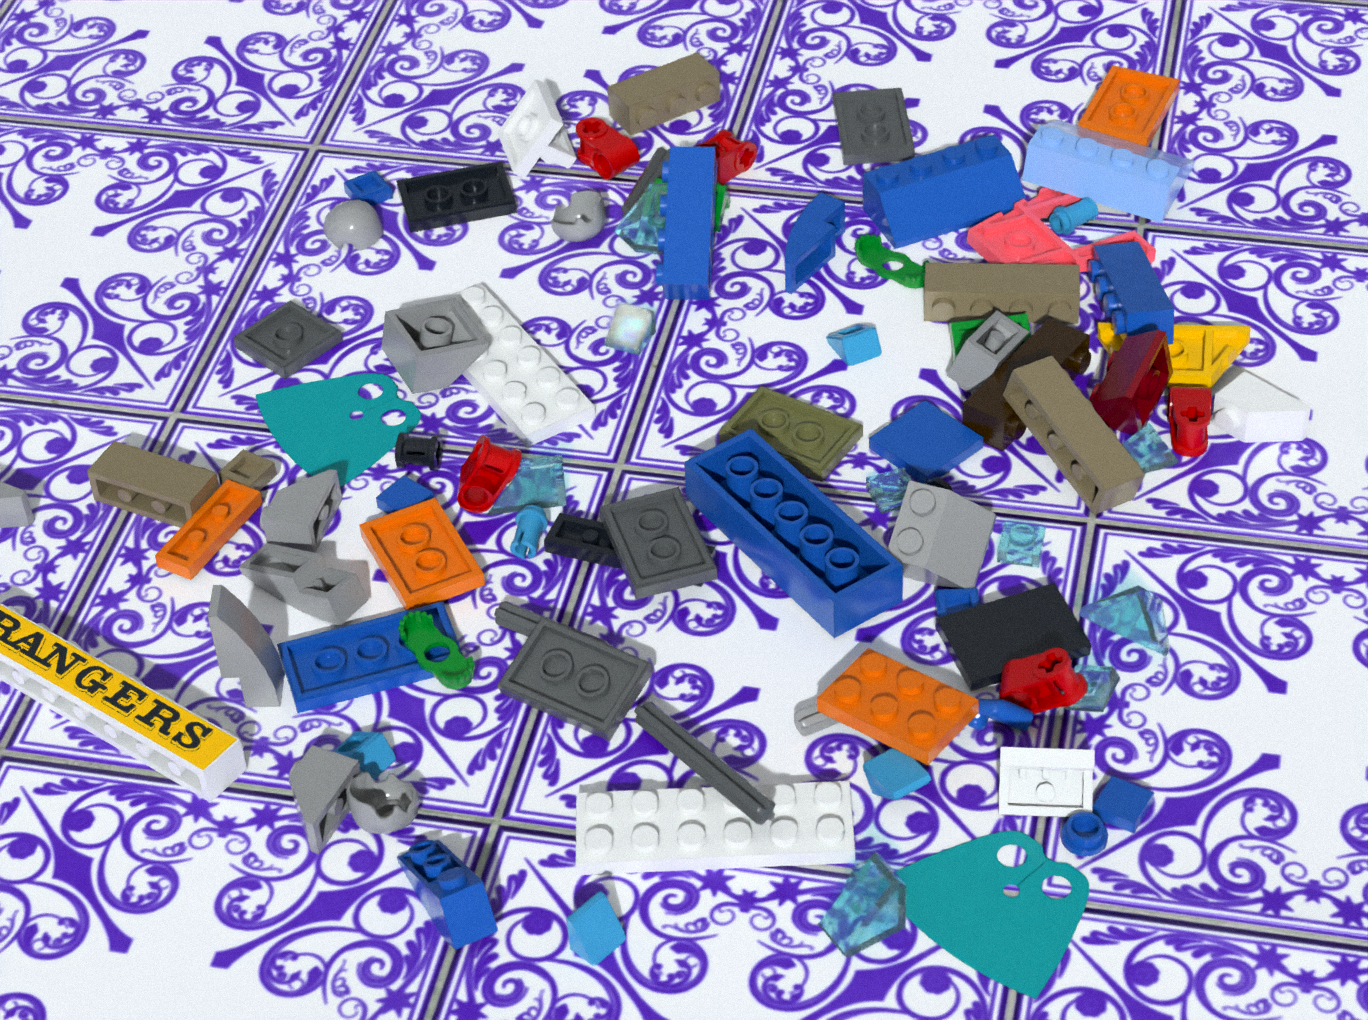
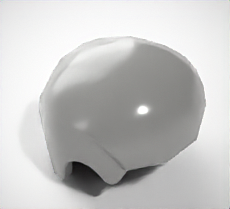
(582, 218)
(354, 224)
(382, 805)

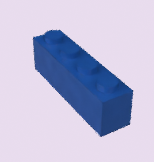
(689, 223)
(1130, 290)

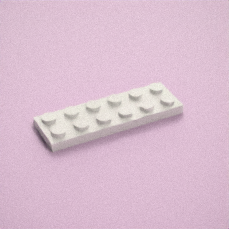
(519, 376)
(706, 831)

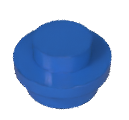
(1084, 834)

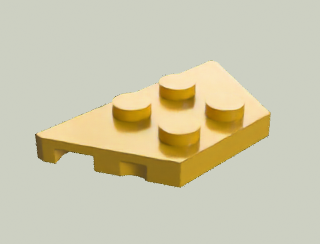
(1197, 353)

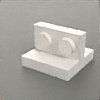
(535, 132)
(1045, 781)

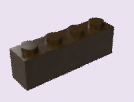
(988, 410)

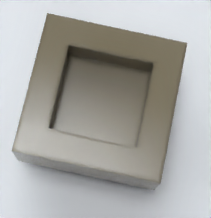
(248, 470)

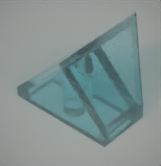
(643, 221)
(537, 484)
(1133, 615)
(867, 907)

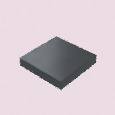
(287, 339)

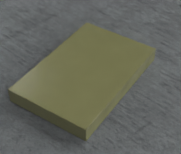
(798, 431)

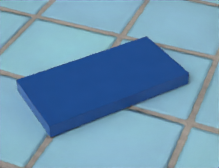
(357, 660)

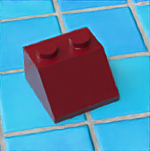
(1133, 382)

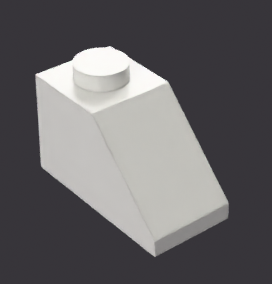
(1259, 412)

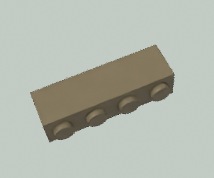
(979, 289)
(1073, 435)

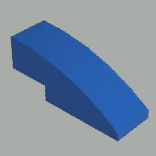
(813, 240)

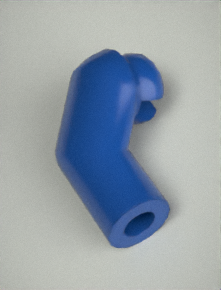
(1003, 712)

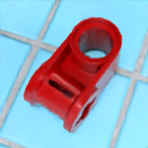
(605, 148)
(731, 154)
(1188, 417)
(486, 474)
(1038, 681)

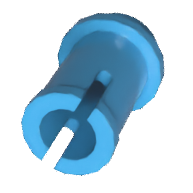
(1067, 218)
(531, 524)

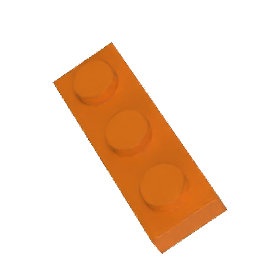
(208, 529)

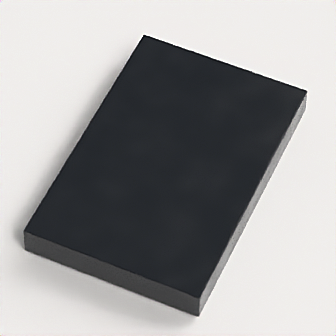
(456, 196)
(1010, 629)

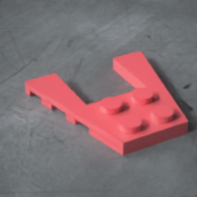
(1025, 239)

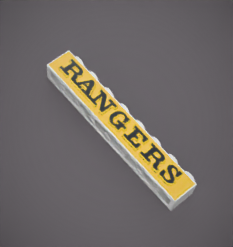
(118, 707)

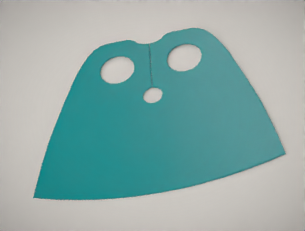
(316, 427)
(963, 909)

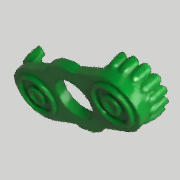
(874, 256)
(421, 635)

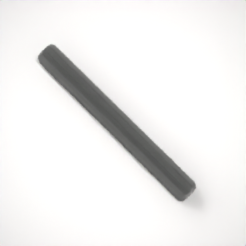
(705, 763)

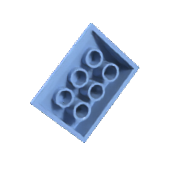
(1105, 169)

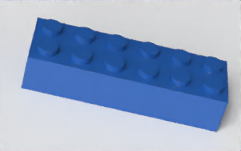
(794, 533)

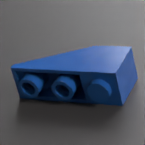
(449, 893)

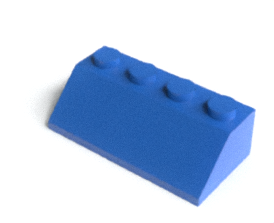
(942, 191)

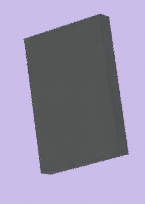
(873, 126)
(658, 543)
(576, 678)

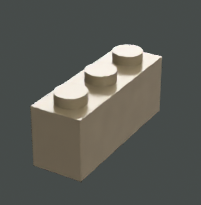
(663, 93)
(150, 484)

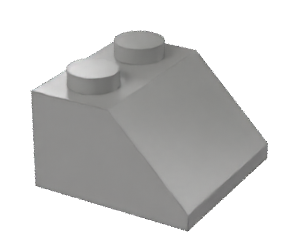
(431, 343)
(941, 536)

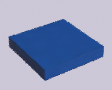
(926, 442)

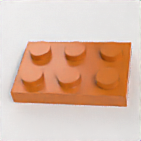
(1130, 104)
(421, 555)
(898, 706)

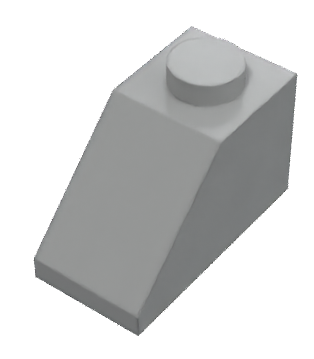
(986, 351)
(302, 512)
(320, 793)

